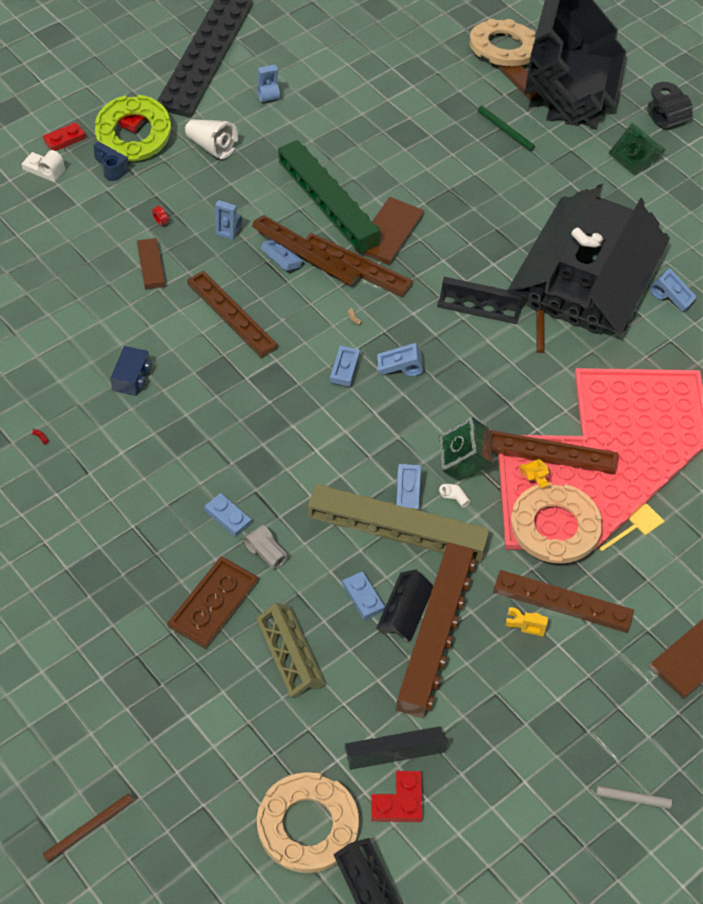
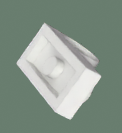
(48, 166)

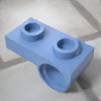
(267, 83)

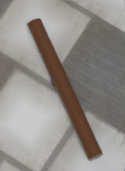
(540, 335)
(87, 827)

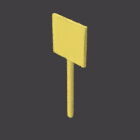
(644, 519)

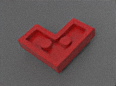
(402, 806)

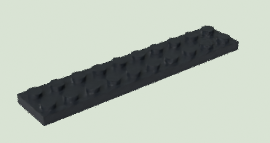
(203, 56)

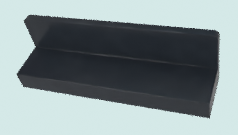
(395, 747)

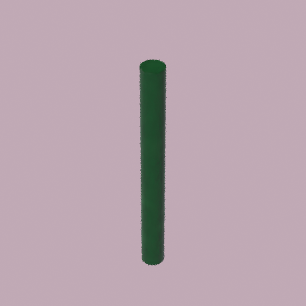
(506, 128)

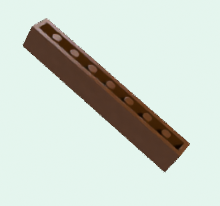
(435, 630)

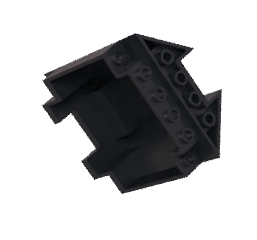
(576, 62)
(600, 292)

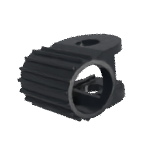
(676, 106)

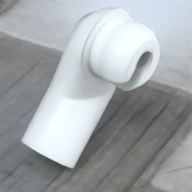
(587, 241)
(454, 492)

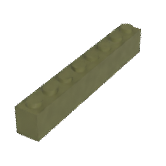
(394, 521)

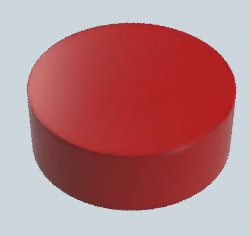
(160, 215)

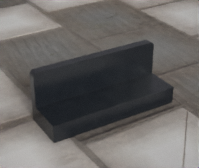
(405, 604)

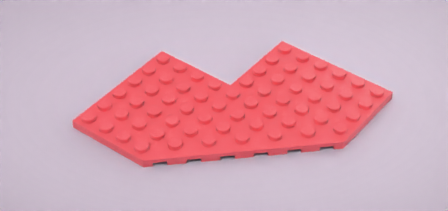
(640, 414)

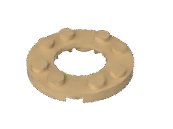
(481, 45)
(555, 550)
(301, 788)

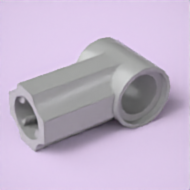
(262, 543)

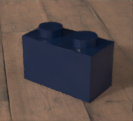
(130, 371)

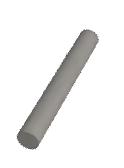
(633, 797)

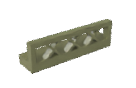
(294, 641)

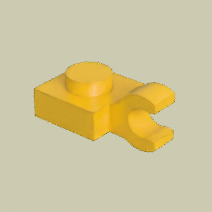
(536, 471)
(529, 623)

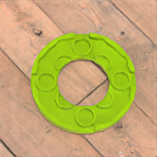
(140, 105)

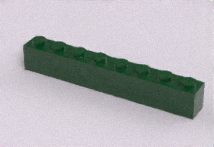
(329, 196)

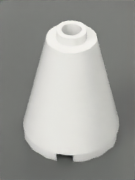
(213, 136)

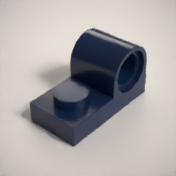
(114, 163)

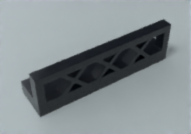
(480, 296)
(358, 874)

